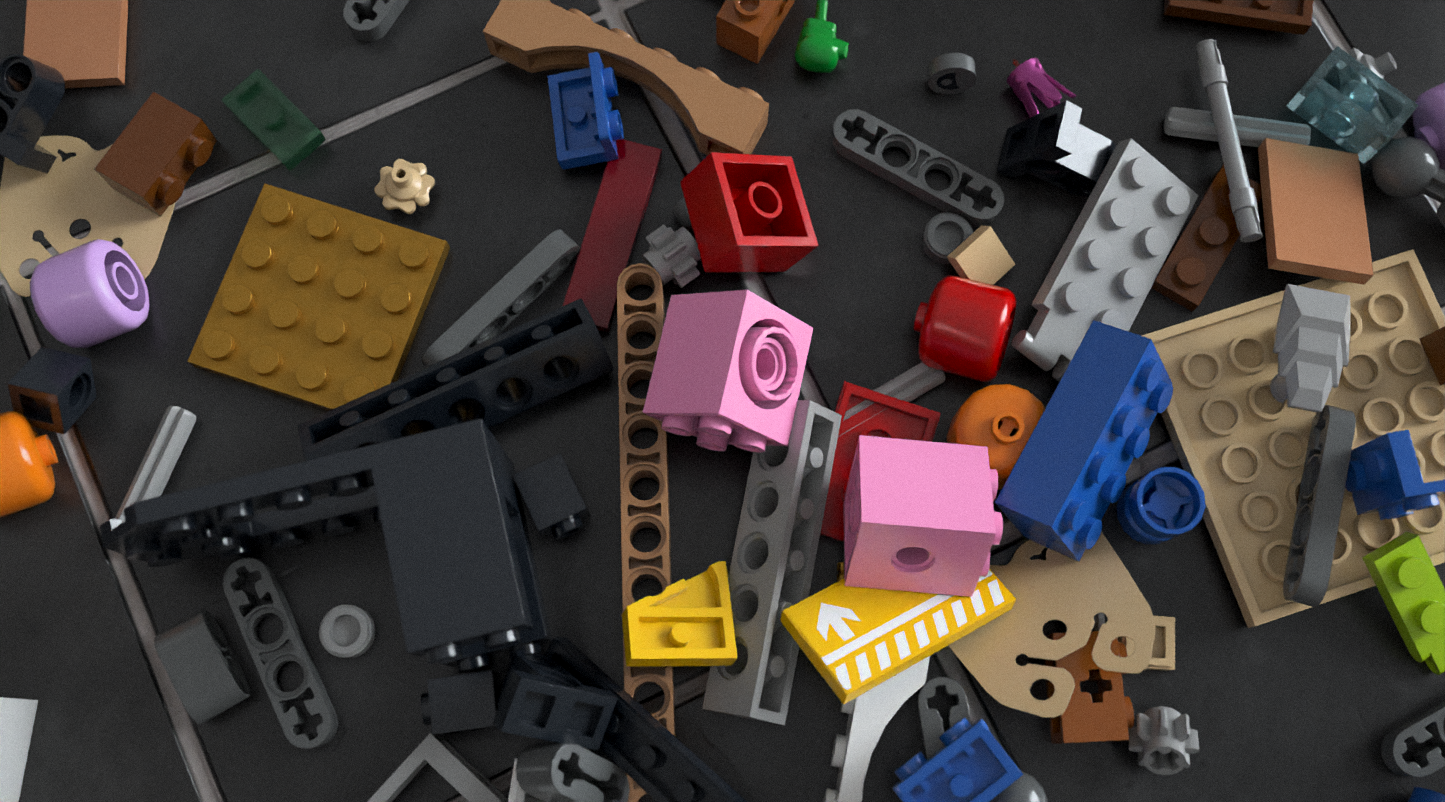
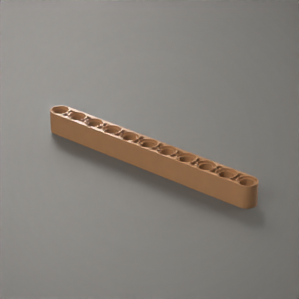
(636, 463)

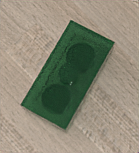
(274, 119)

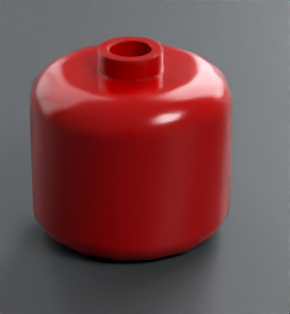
(965, 327)

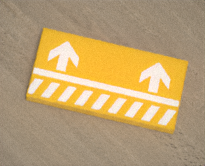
(873, 634)

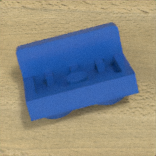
(584, 115)
(1388, 478)
(964, 770)

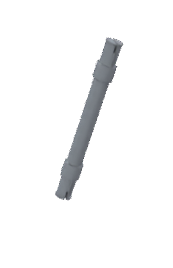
(1241, 194)

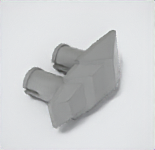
(1310, 346)

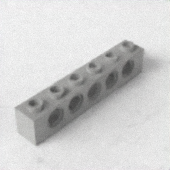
(774, 565)

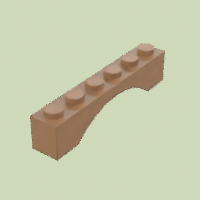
(547, 37)

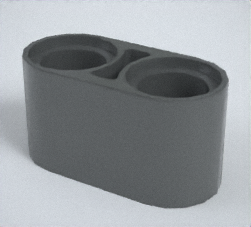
(202, 667)

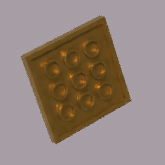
(318, 301)

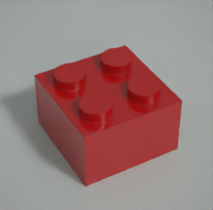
(748, 213)

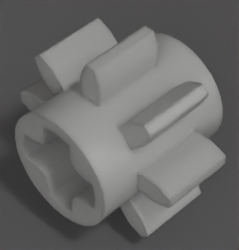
(673, 255)
(1163, 740)

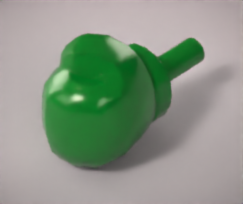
(817, 43)

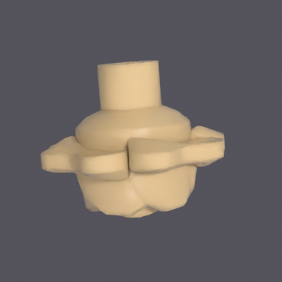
(404, 186)

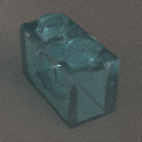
(1352, 105)

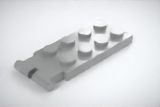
(1107, 256)

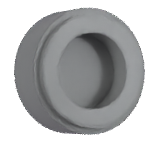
(347, 631)

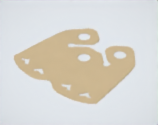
(63, 195)
(1062, 592)

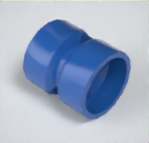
(1161, 505)

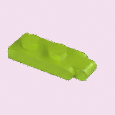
(1412, 596)

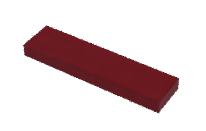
(613, 229)

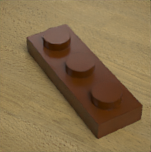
(1273, 15)
(1201, 246)

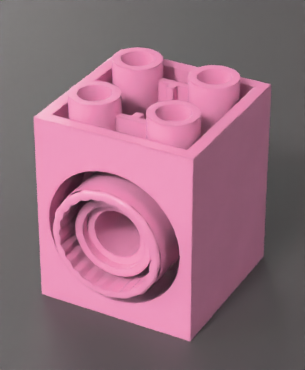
(728, 370)
(919, 516)

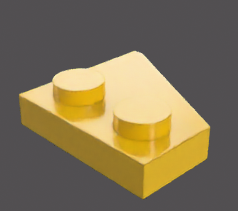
(683, 624)

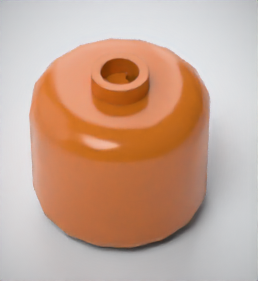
(998, 419)
(24, 465)

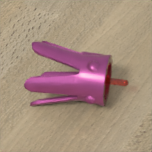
(1032, 78)

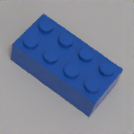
(1087, 440)

